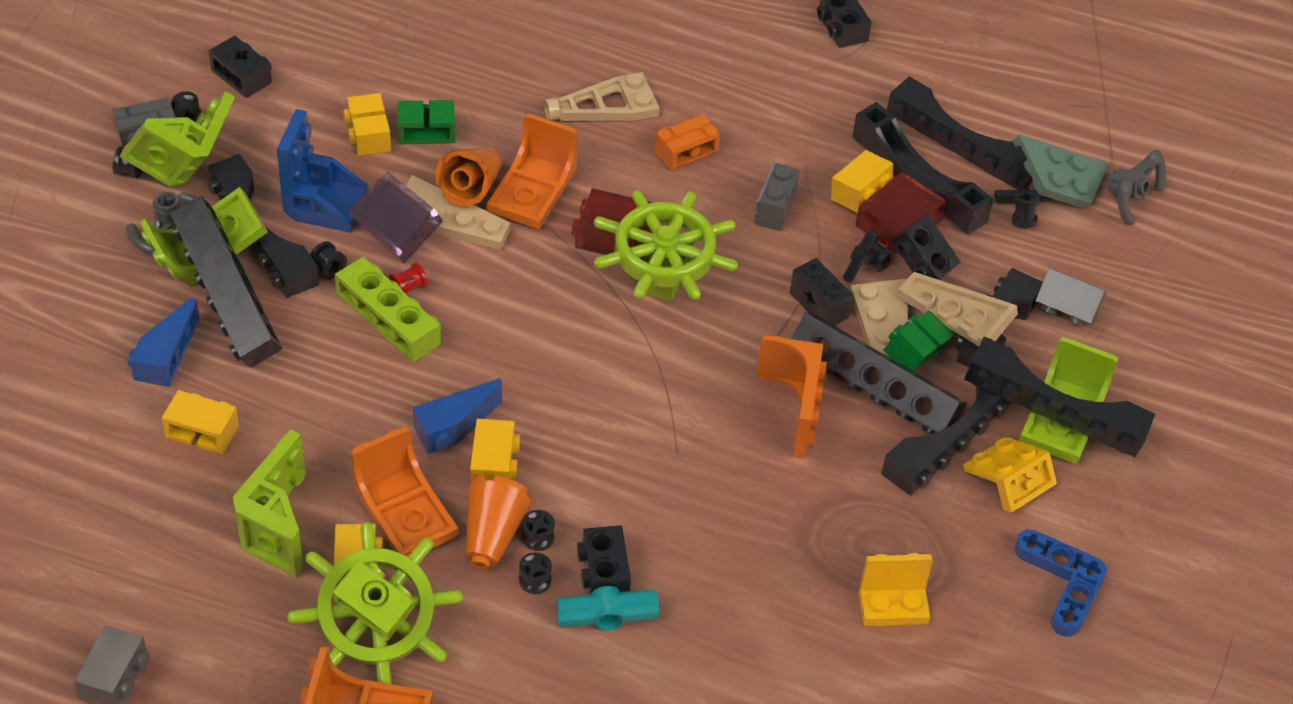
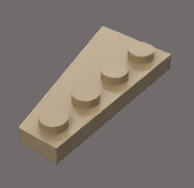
(958, 308)

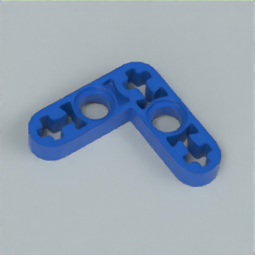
(1077, 578)

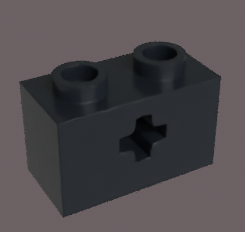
(240, 66)
(821, 292)

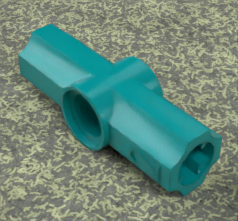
(607, 608)

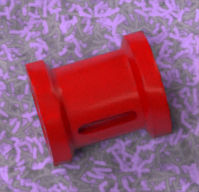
(416, 273)

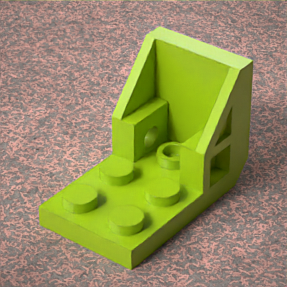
(163, 146)
(263, 509)

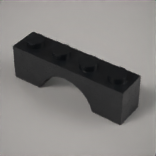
(1015, 289)

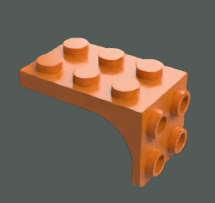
(538, 173)
(800, 368)
(398, 494)
(335, 687)

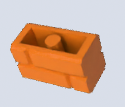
(686, 141)

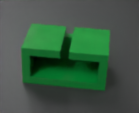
(426, 122)
(918, 340)

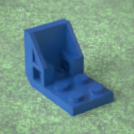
(313, 185)

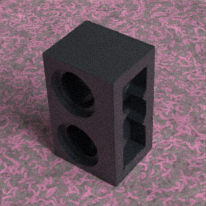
(845, 21)
(925, 249)
(609, 562)

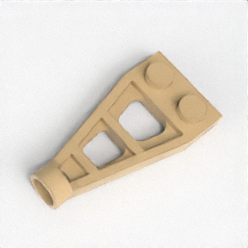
(633, 88)

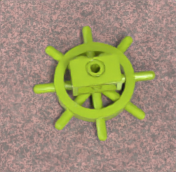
(667, 251)
(378, 604)

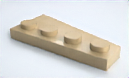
(462, 223)
(879, 311)

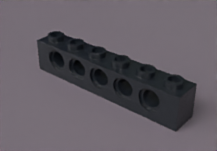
(946, 406)

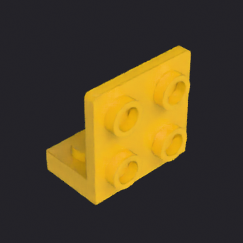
(1017, 469)
(894, 590)

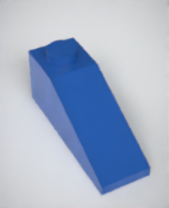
(164, 346)
(454, 416)

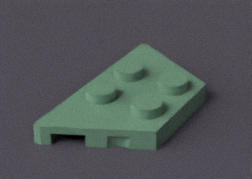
(1061, 172)

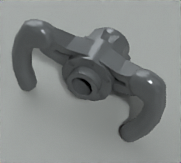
(1135, 182)
(163, 206)

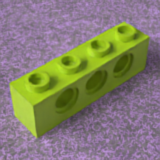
(388, 309)

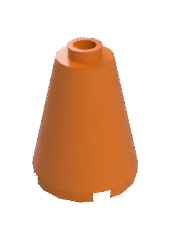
(467, 175)
(493, 518)

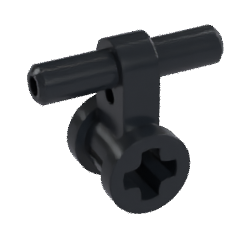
(1025, 202)
(868, 252)

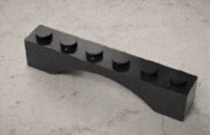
(918, 108)
(881, 135)
(287, 262)
(1114, 424)
(917, 459)

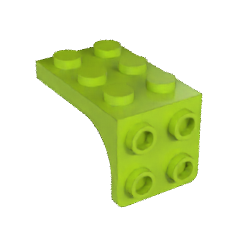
(238, 220)
(1081, 374)

